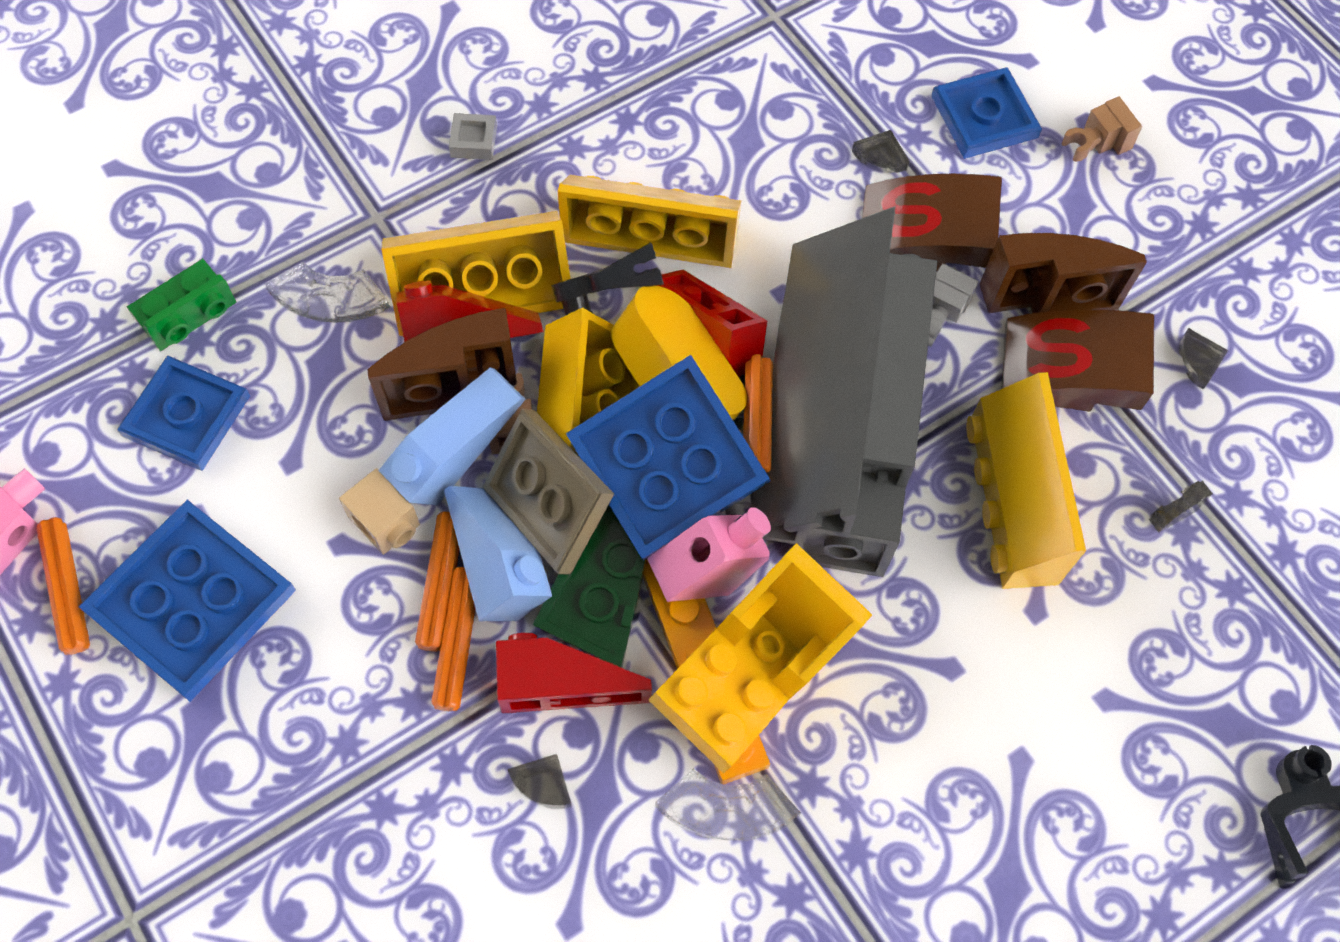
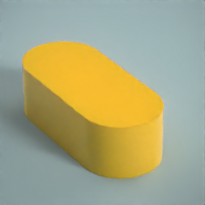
(663, 330)

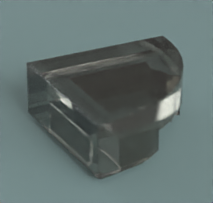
(881, 151)
(1200, 357)
(1191, 500)
(542, 782)

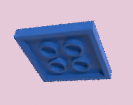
(668, 456)
(188, 599)

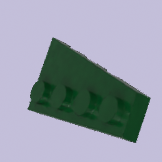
(599, 597)

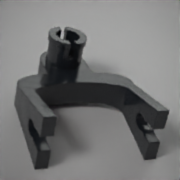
(619, 274)
(1304, 788)

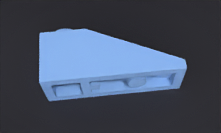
(451, 439)
(498, 559)

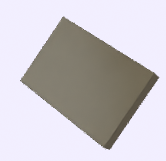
(547, 491)

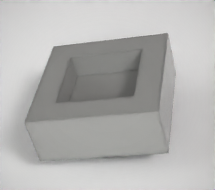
(473, 136)

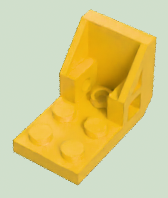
(760, 657)

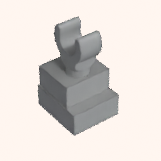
(951, 298)

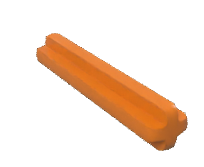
(758, 409)
(438, 584)
(62, 586)
(454, 645)

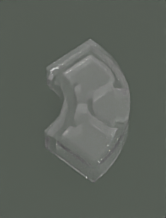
(327, 297)
(727, 811)

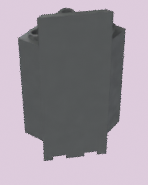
(847, 395)

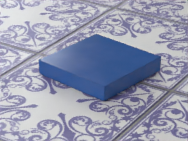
(986, 112)
(184, 413)

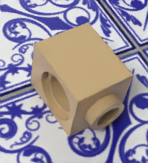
(380, 512)

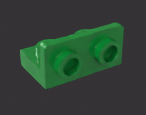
(182, 304)

